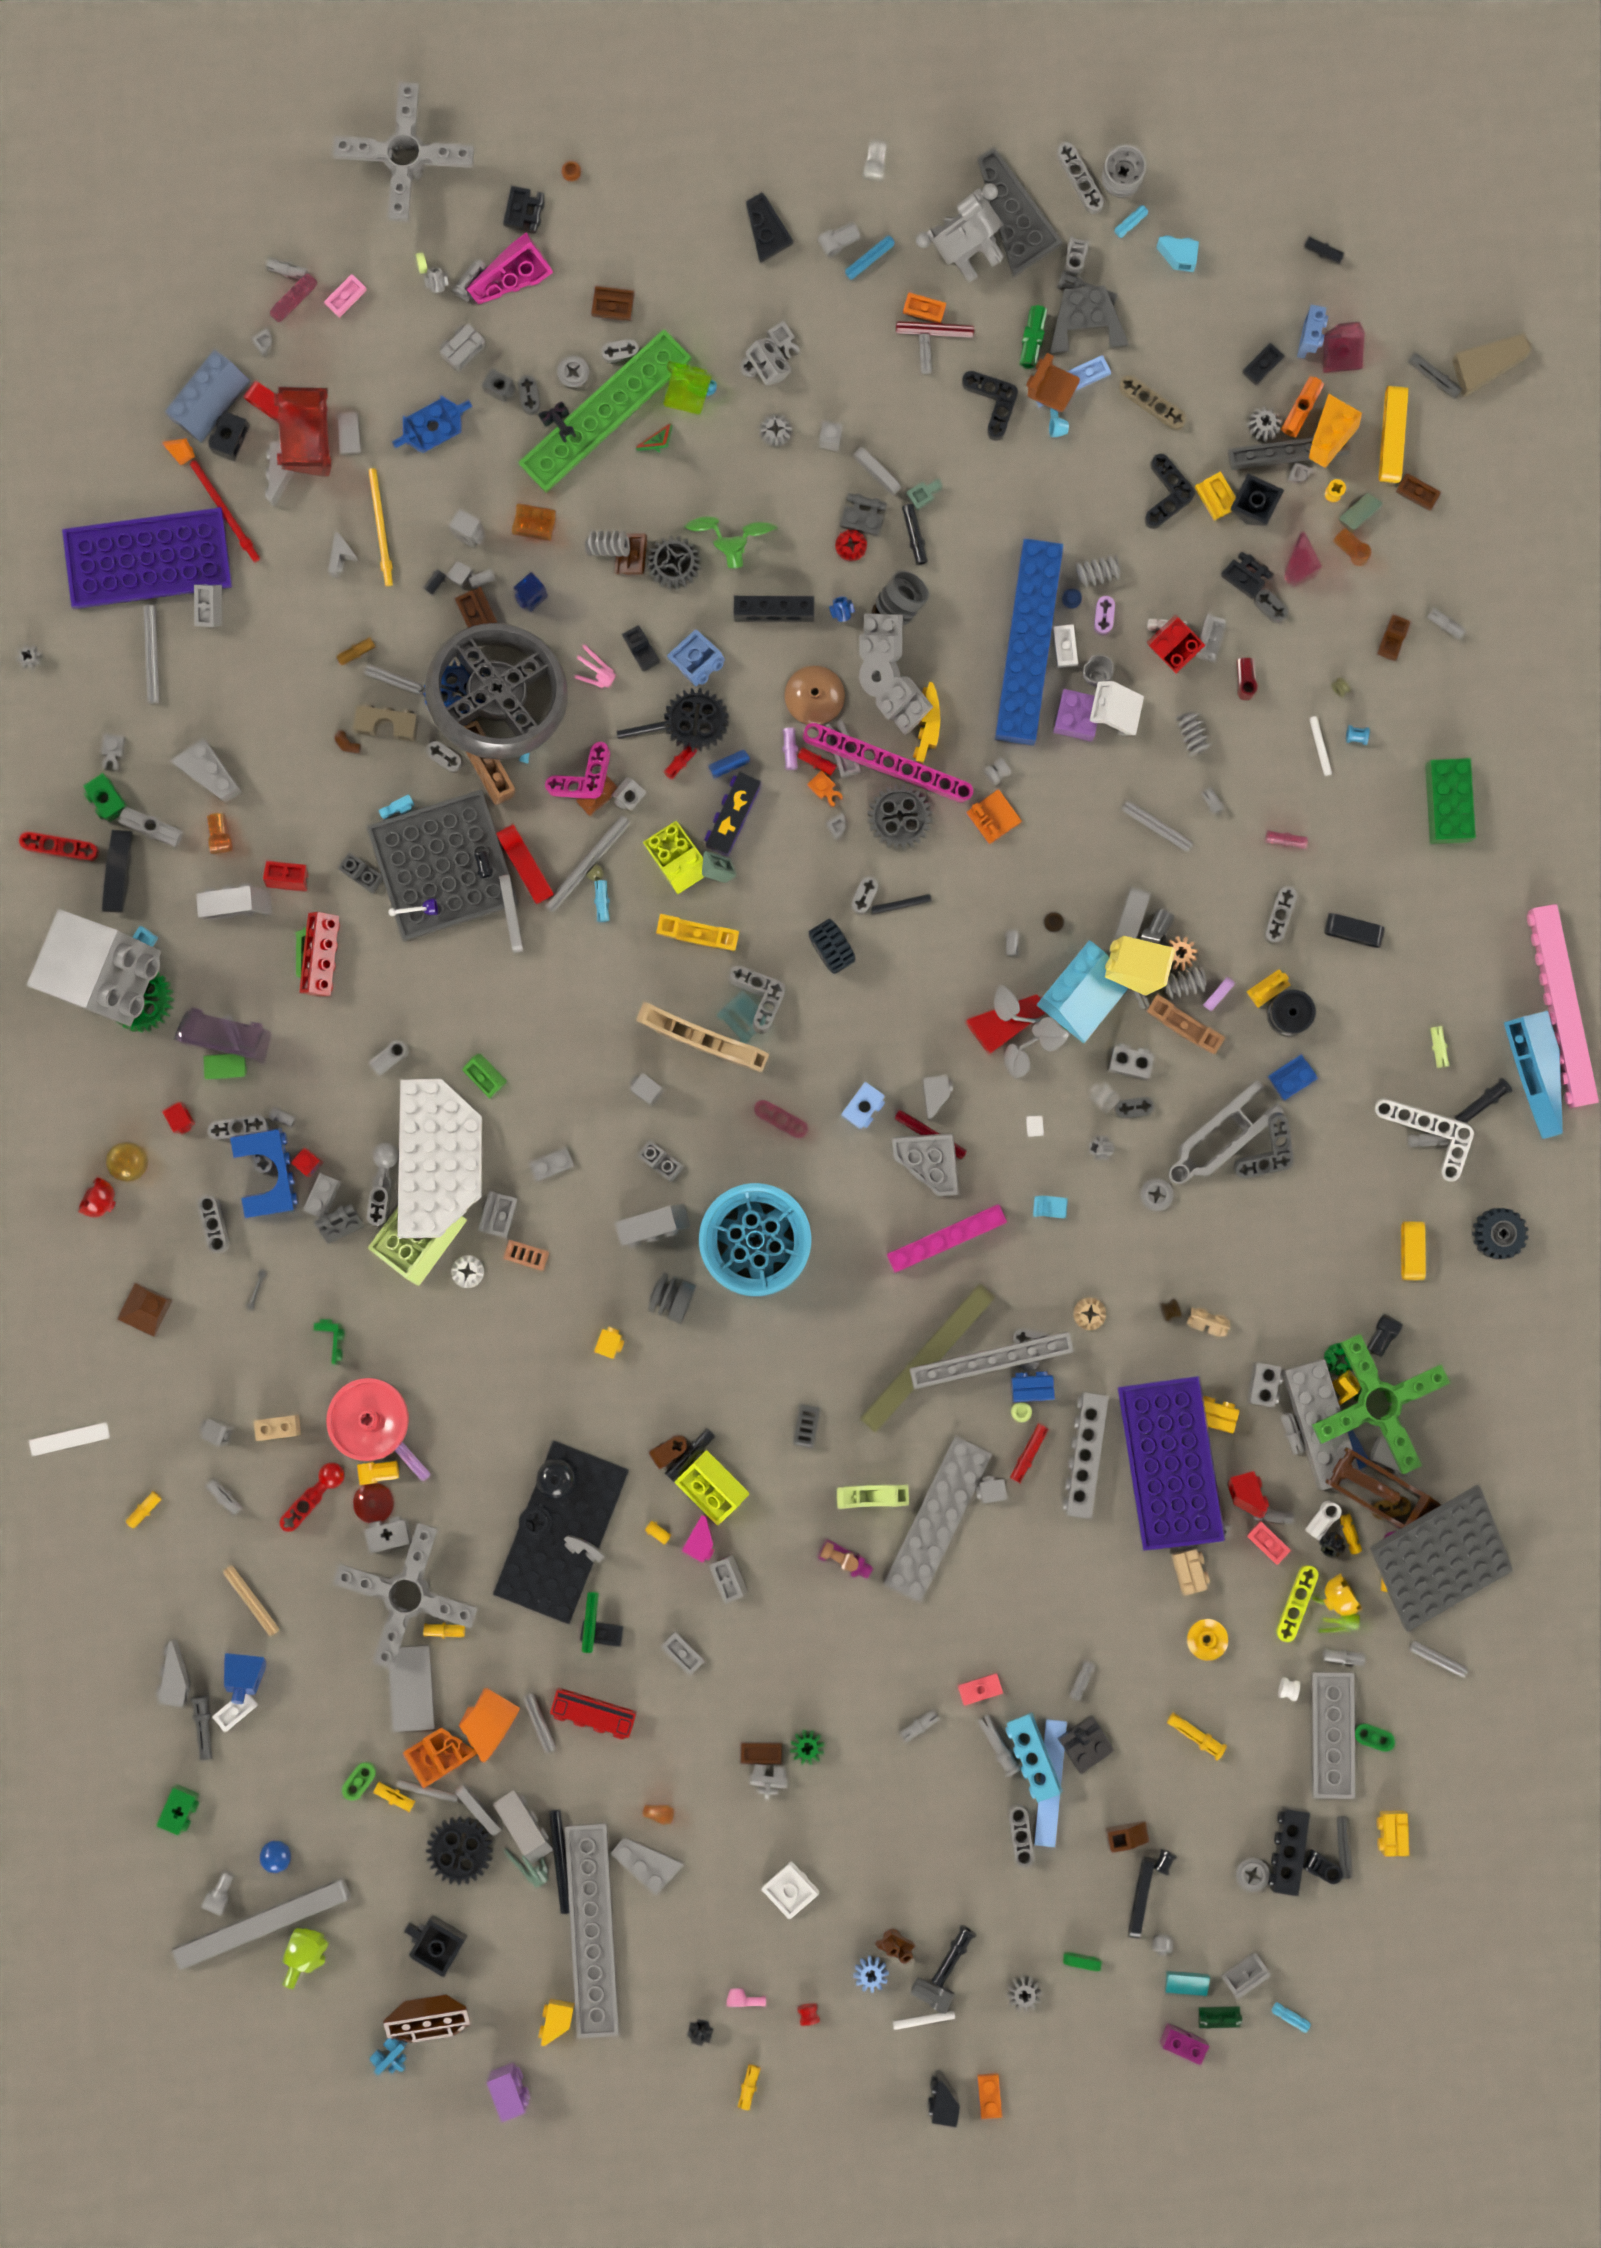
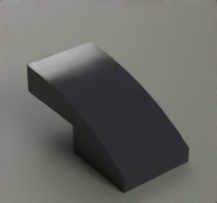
(640, 648)

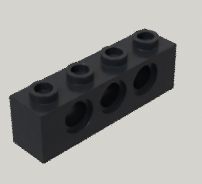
(773, 608)
(1290, 1883)

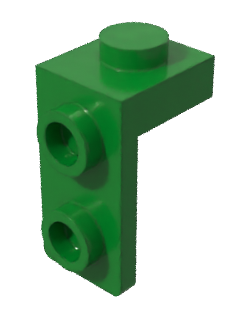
(339, 1332)

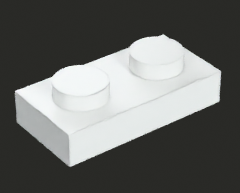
(1065, 646)
(233, 1713)

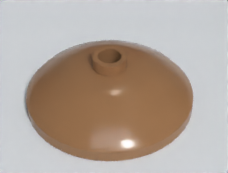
(814, 708)

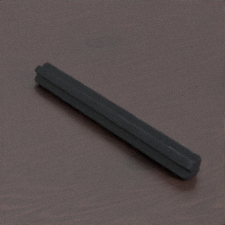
(560, 1859)

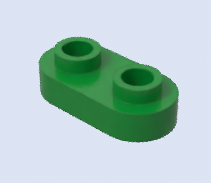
(1373, 1737)

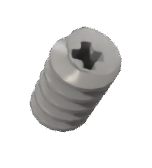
(607, 543)
(1099, 570)
(1193, 733)
(1185, 982)

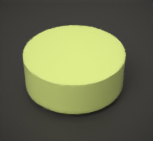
(421, 263)
(1021, 1411)

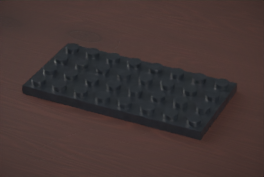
(542, 1570)

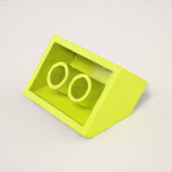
(712, 1488)

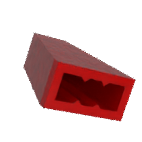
(994, 1032)

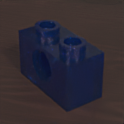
(530, 592)

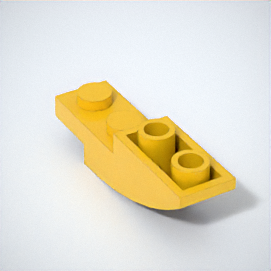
(931, 721)

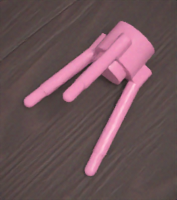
(604, 676)

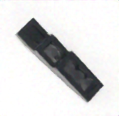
(116, 871)

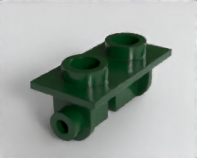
(1219, 2017)

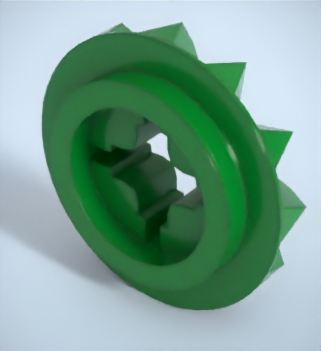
(1331, 1360)

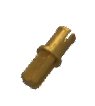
(355, 651)

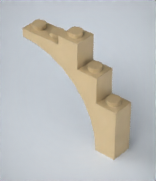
(701, 1038)

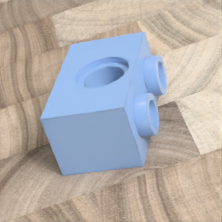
(865, 1094)

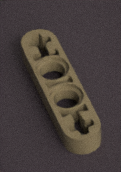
(1155, 399)

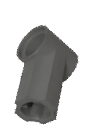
(1159, 927)
(935, 1996)

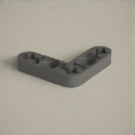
(1276, 1153)

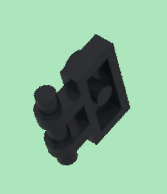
(517, 209)
(1243, 578)

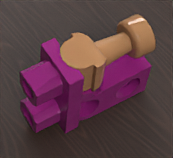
(848, 1560)

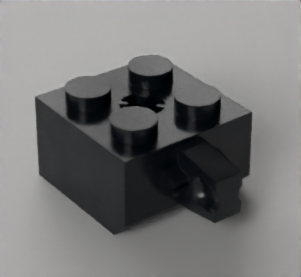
(425, 1940)

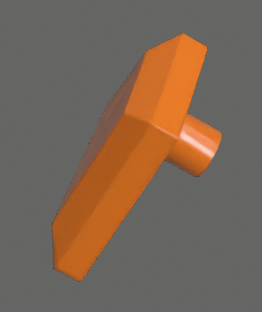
(179, 450)

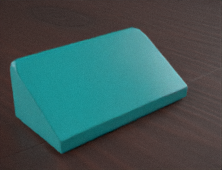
(1187, 1983)

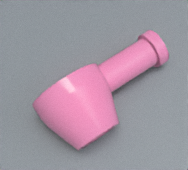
(737, 1998)

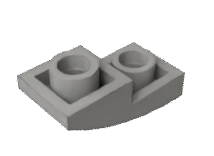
(660, 1161)
(577, 1544)

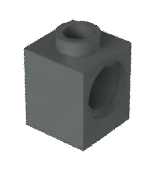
(494, 378)

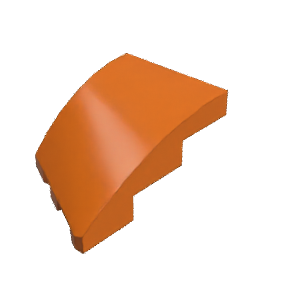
(488, 1722)
(437, 1756)

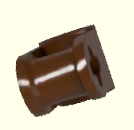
(666, 1453)

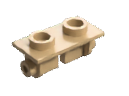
(1217, 1324)

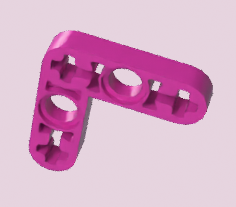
(584, 782)

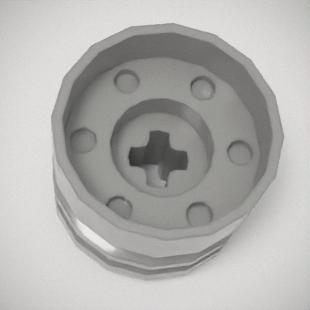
(1128, 161)

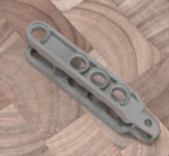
(1186, 1168)

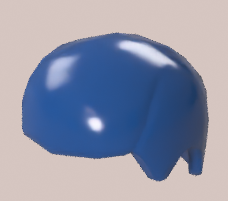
(275, 1857)

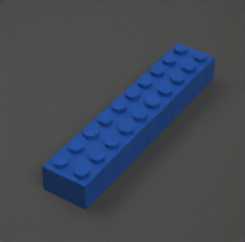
(1028, 642)

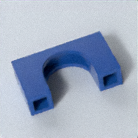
(272, 1145)

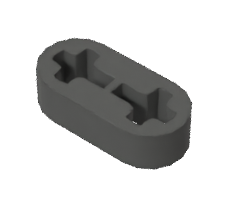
(532, 394)
(1274, 602)
(1135, 1112)

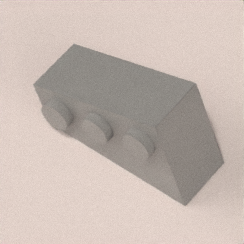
(652, 1225)

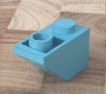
(1179, 253)

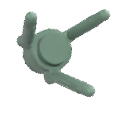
(535, 1875)

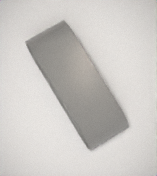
(1132, 913)
(206, 1216)
(1021, 1845)

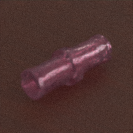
(1286, 839)

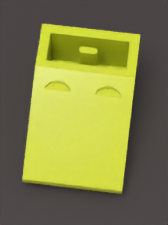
(676, 856)

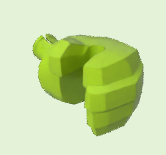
(303, 1954)

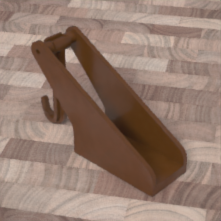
(1344, 1469)

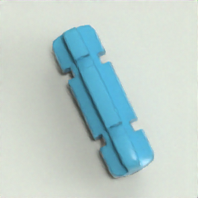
(1132, 220)
(1291, 2017)

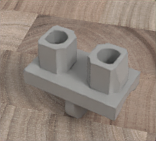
(778, 1780)

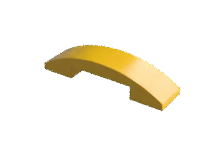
(697, 933)

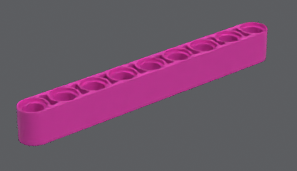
(877, 763)

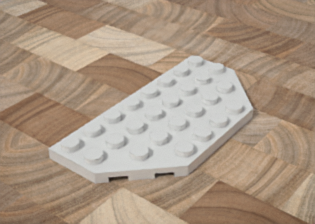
(436, 1158)

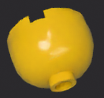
(1341, 1597)

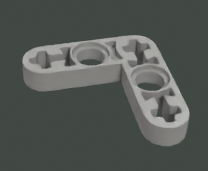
(765, 991)
(251, 1119)

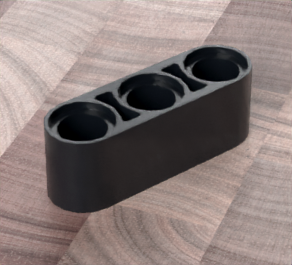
(1354, 930)

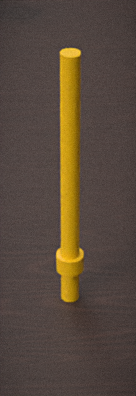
(385, 564)

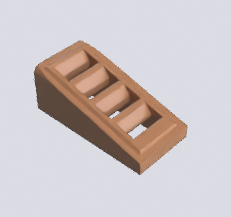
(507, 1256)

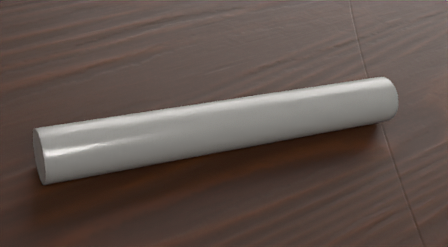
(427, 1791)

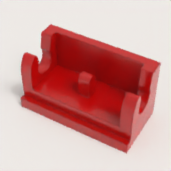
(285, 876)

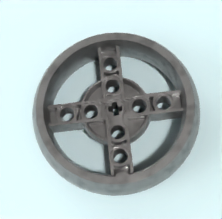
(540, 660)

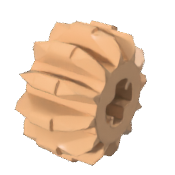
(1187, 957)

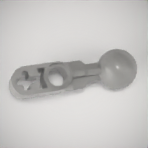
(385, 1156)

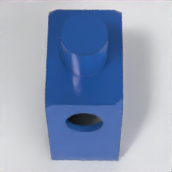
(242, 1675)

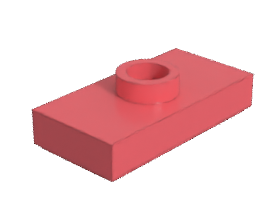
(980, 1689)

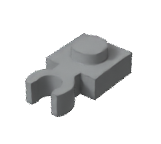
(782, 337)
(112, 748)

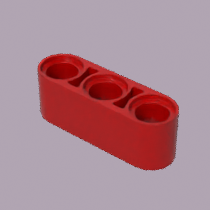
(262, 399)

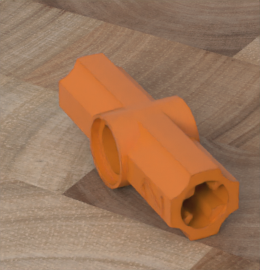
(1307, 397)

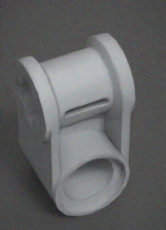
(1076, 253)

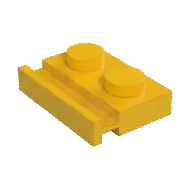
(1216, 495)

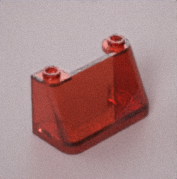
(303, 430)

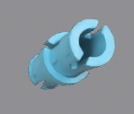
(602, 901)

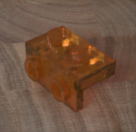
(534, 522)

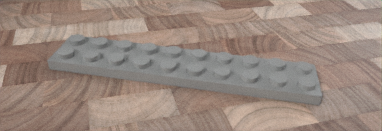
(591, 1930)

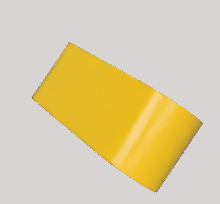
(1413, 1250)

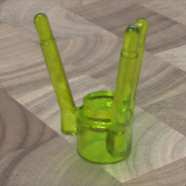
(1346, 1622)

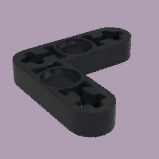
(1001, 400)
(1174, 497)

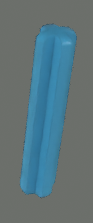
(869, 257)

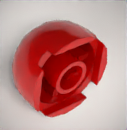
(97, 1199)

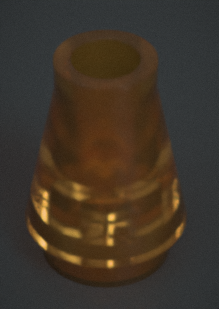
(659, 1813)

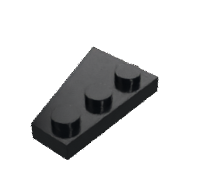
(767, 229)

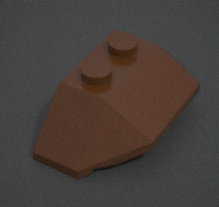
(427, 2019)

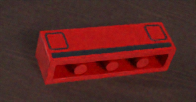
(593, 1712)

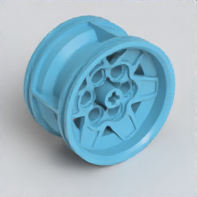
(748, 1200)

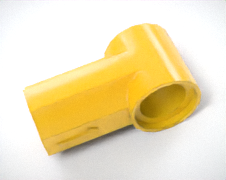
(373, 1472)

